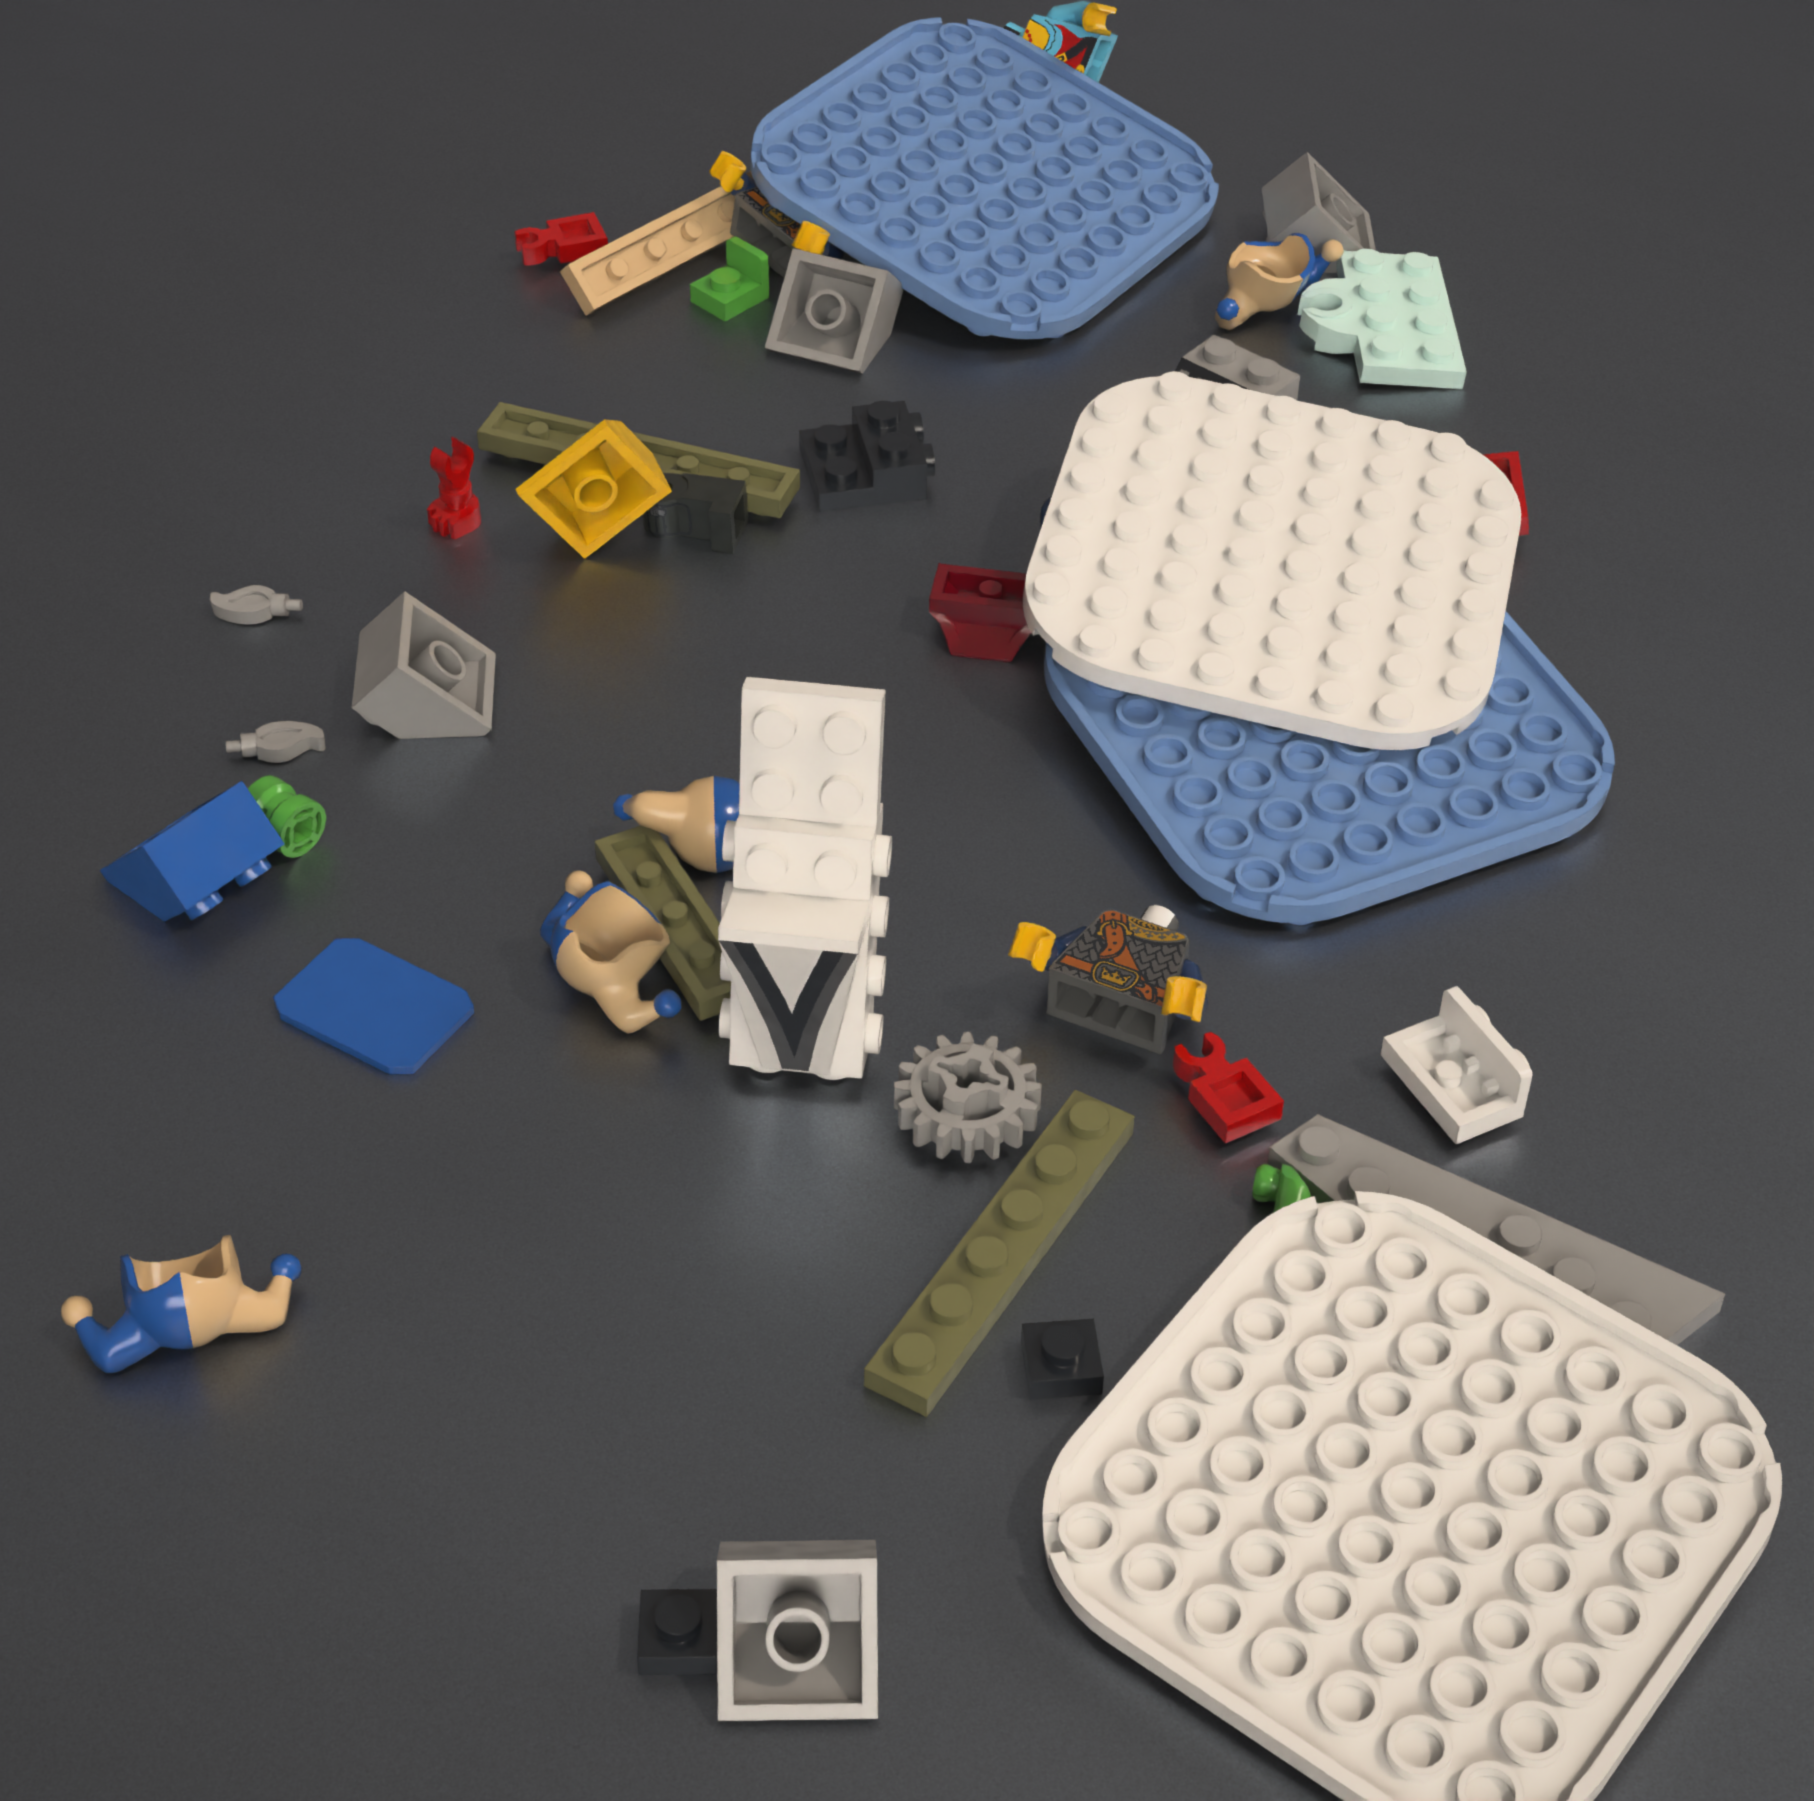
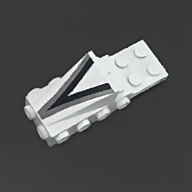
(806, 881)

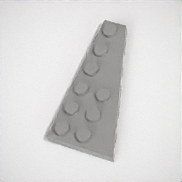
(1342, 1161)

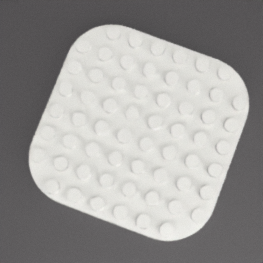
(1276, 562)
(1412, 1509)

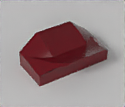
(980, 611)

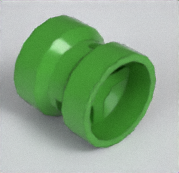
(294, 817)

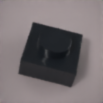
(1062, 1359)
(677, 1632)

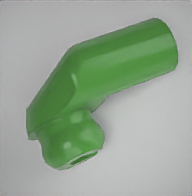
(1279, 1186)

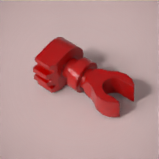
(457, 507)

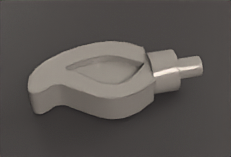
(252, 605)
(279, 741)

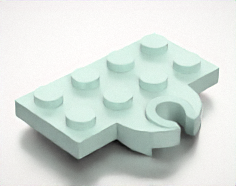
(1388, 315)

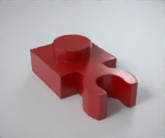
(564, 237)
(1227, 1095)

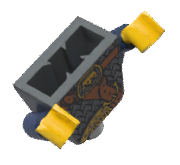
(764, 225)
(1118, 974)

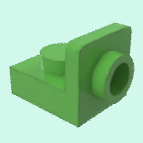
(736, 285)

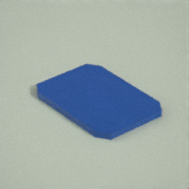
(374, 1005)

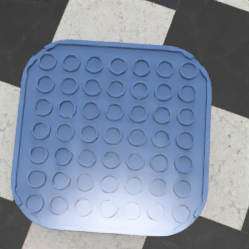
(985, 176)
(1330, 827)

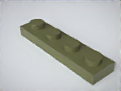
(651, 873)

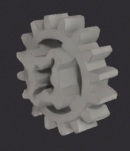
(967, 1097)

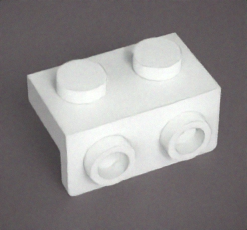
(1461, 1068)

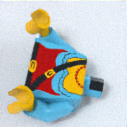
(1073, 35)

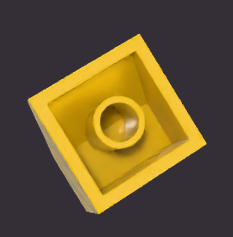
(596, 486)

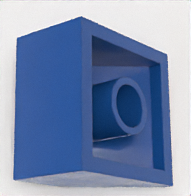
(197, 856)

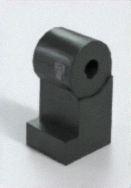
(702, 510)

